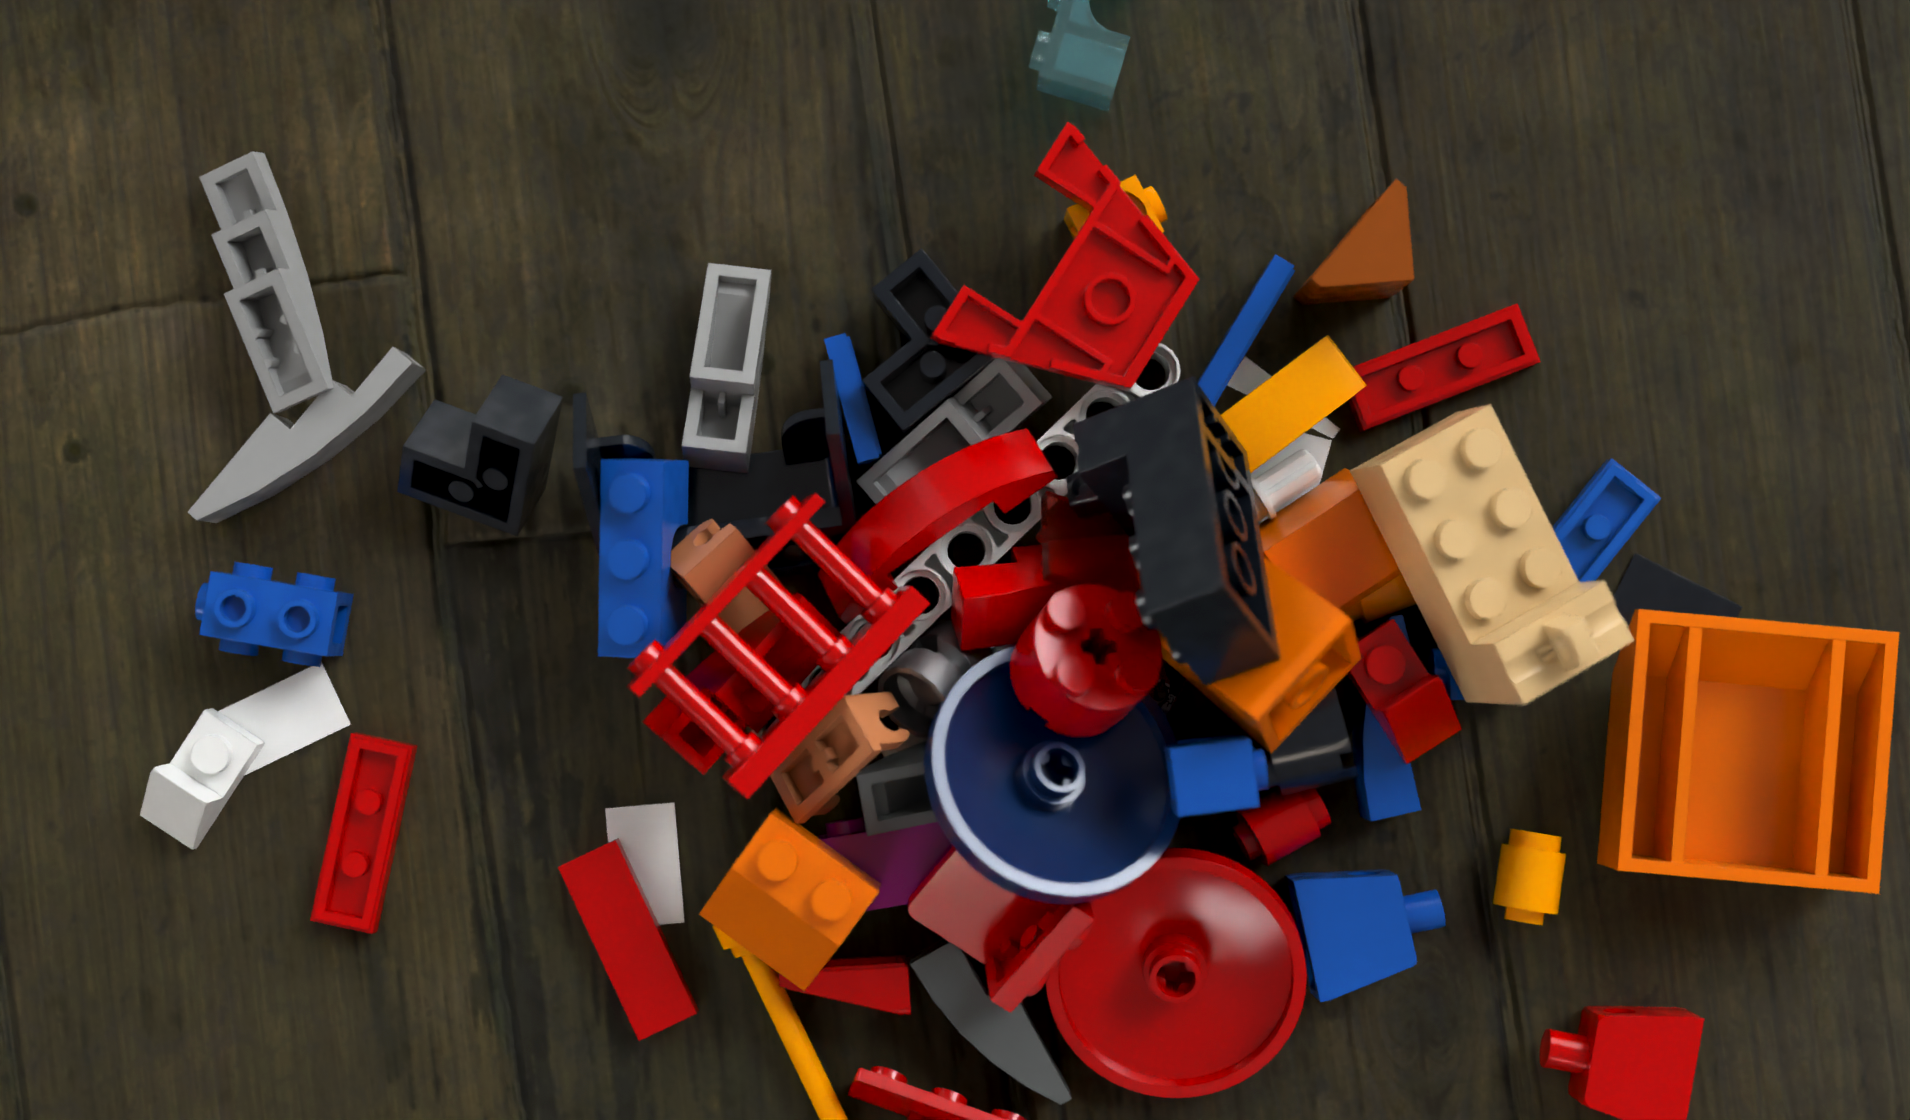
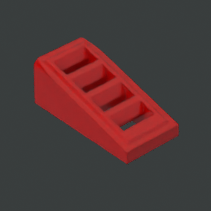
(863, 981)

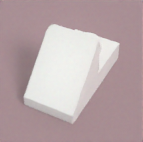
(200, 779)

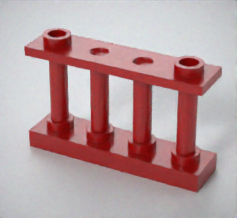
(795, 707)

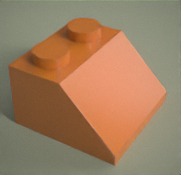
(790, 899)

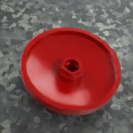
(1182, 979)

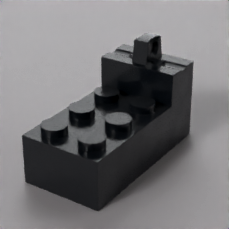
(1190, 511)

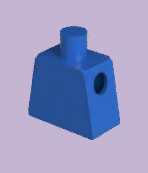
(1358, 927)

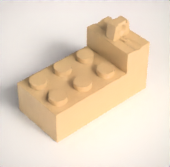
(1486, 562)

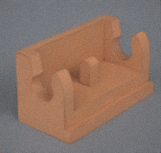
(707, 566)
(836, 753)

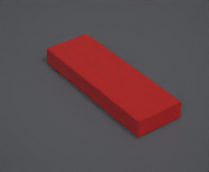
(1442, 366)
(363, 833)
(628, 939)

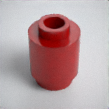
(1280, 824)

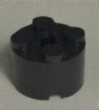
(1312, 751)

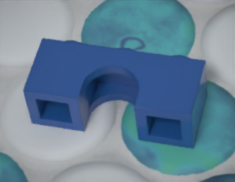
(638, 520)
(1214, 773)

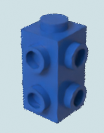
(255, 611)

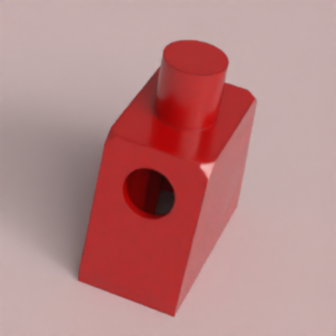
(1629, 1060)

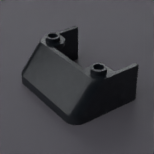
(810, 463)

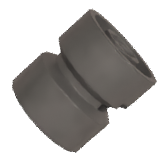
(927, 675)

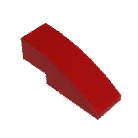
(999, 600)
(734, 693)

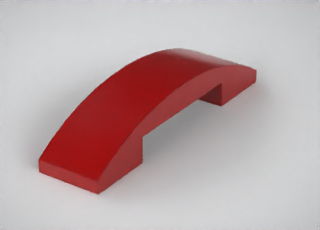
(934, 503)

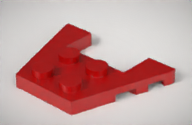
(1105, 297)

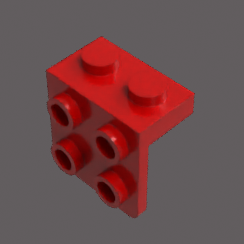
(1002, 930)

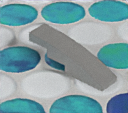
(270, 282)
(286, 451)

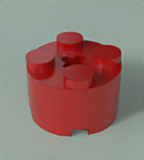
(1085, 660)

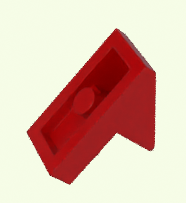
(1402, 693)

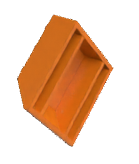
(1749, 751)

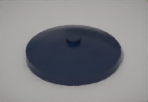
(1042, 807)

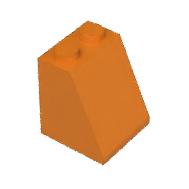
(1315, 654)

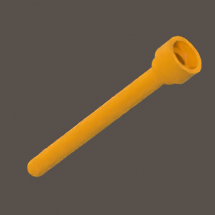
(790, 1031)

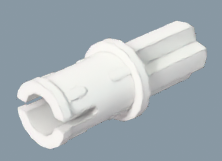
(1284, 482)

